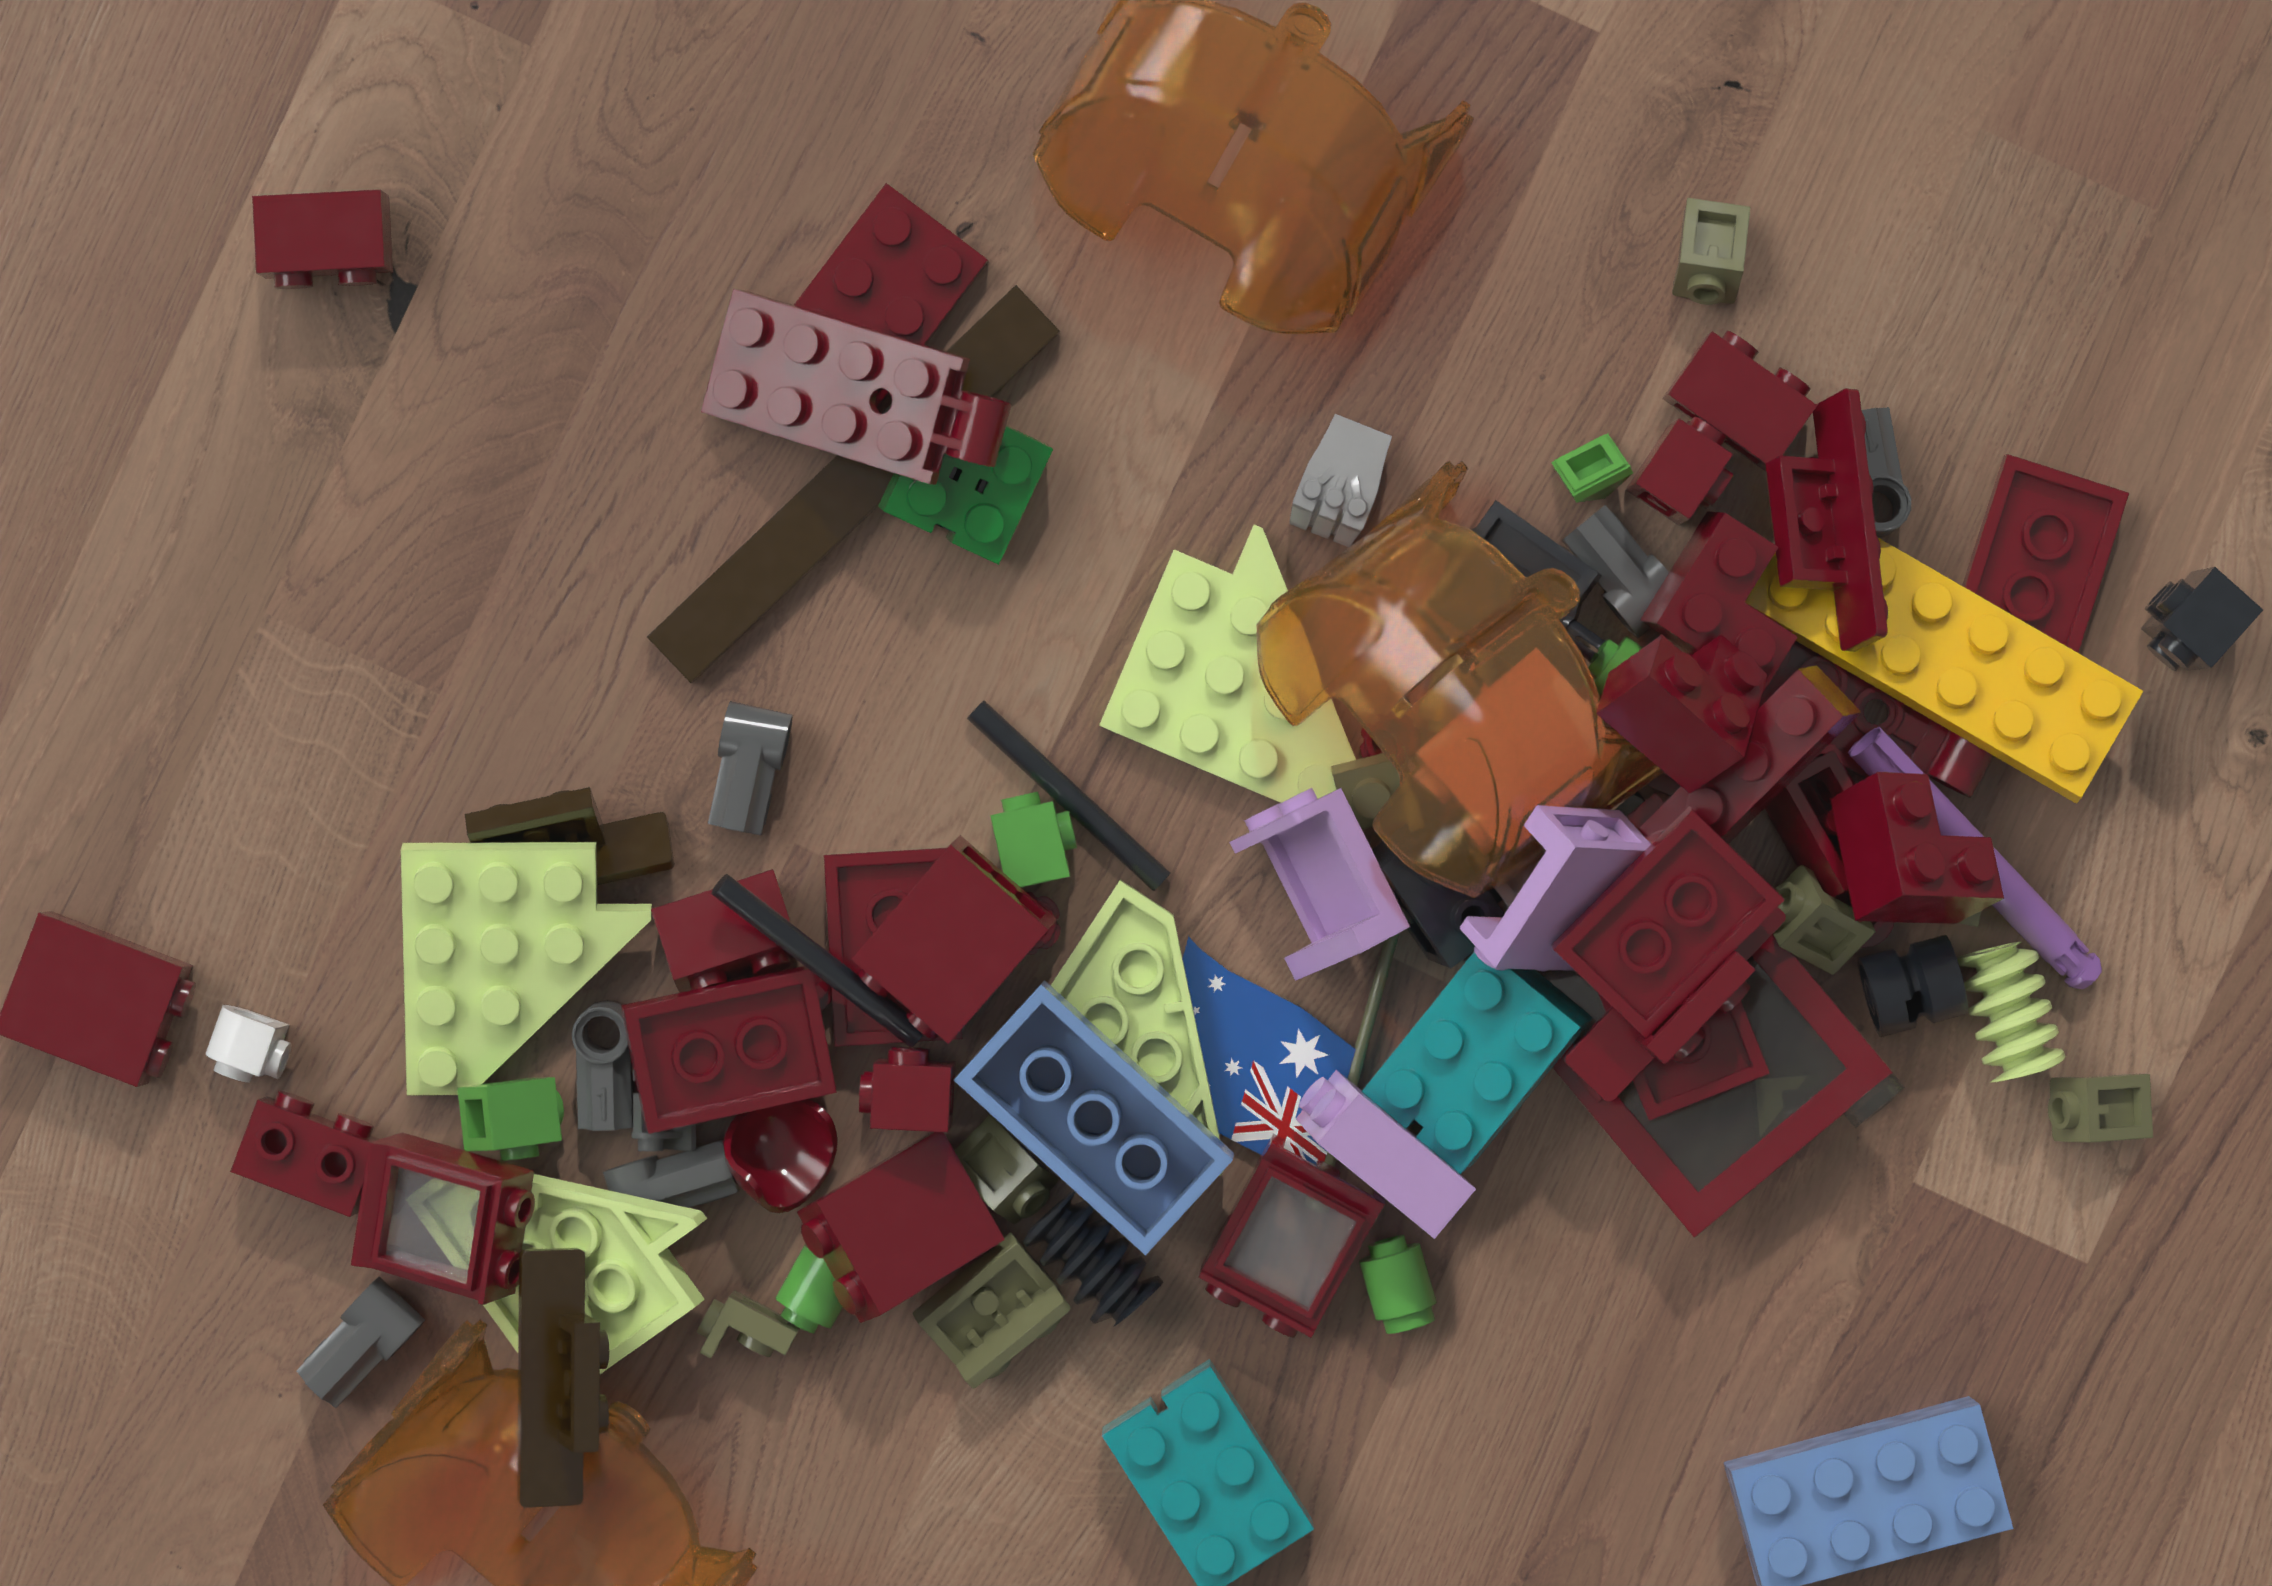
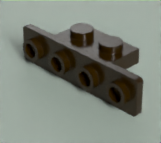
(622, 847)
(557, 1378)

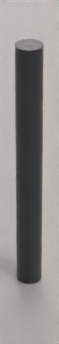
(1068, 795)
(815, 958)

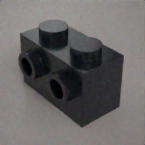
(2198, 619)
(1434, 909)

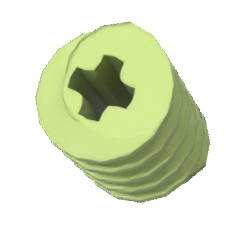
(2011, 1010)

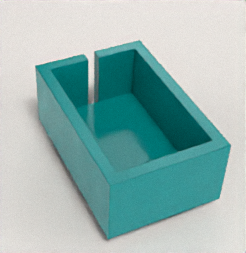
(1476, 1058)
(1208, 1478)

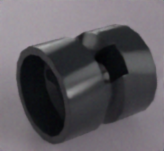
(1913, 985)

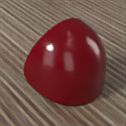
(781, 1153)

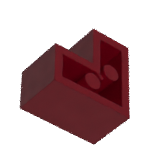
(1709, 593)
(1684, 708)
(1901, 862)

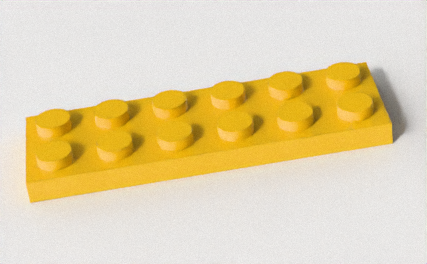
(1970, 670)

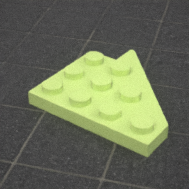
(1199, 688)
(497, 950)
(1137, 993)
(629, 1271)

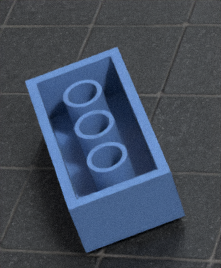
(1095, 1117)
(1868, 1494)

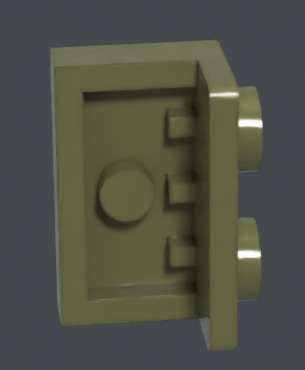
(993, 1311)

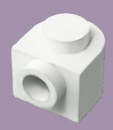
(248, 1044)

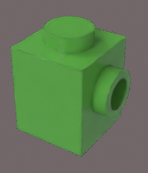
(1033, 839)
(511, 1116)

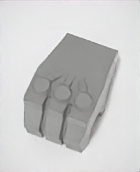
(1341, 481)

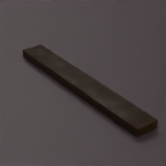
(830, 506)

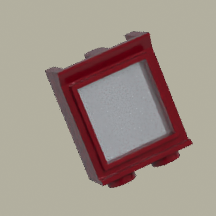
(443, 1217)
(1289, 1240)

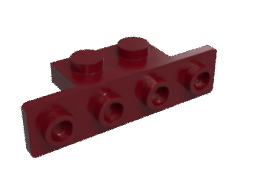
(1828, 521)
(1616, 1052)

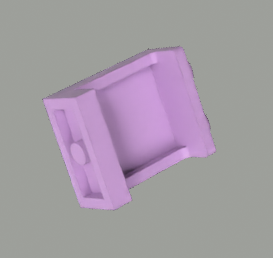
(1581, 860)
(1327, 877)

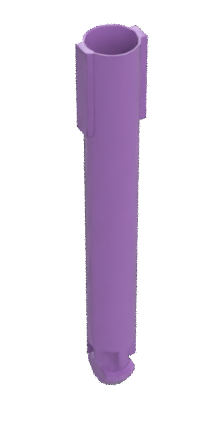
(2021, 903)

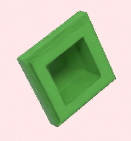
(1593, 469)

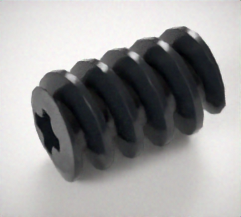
(1092, 1260)

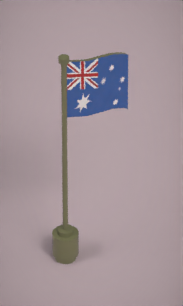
(1270, 1051)

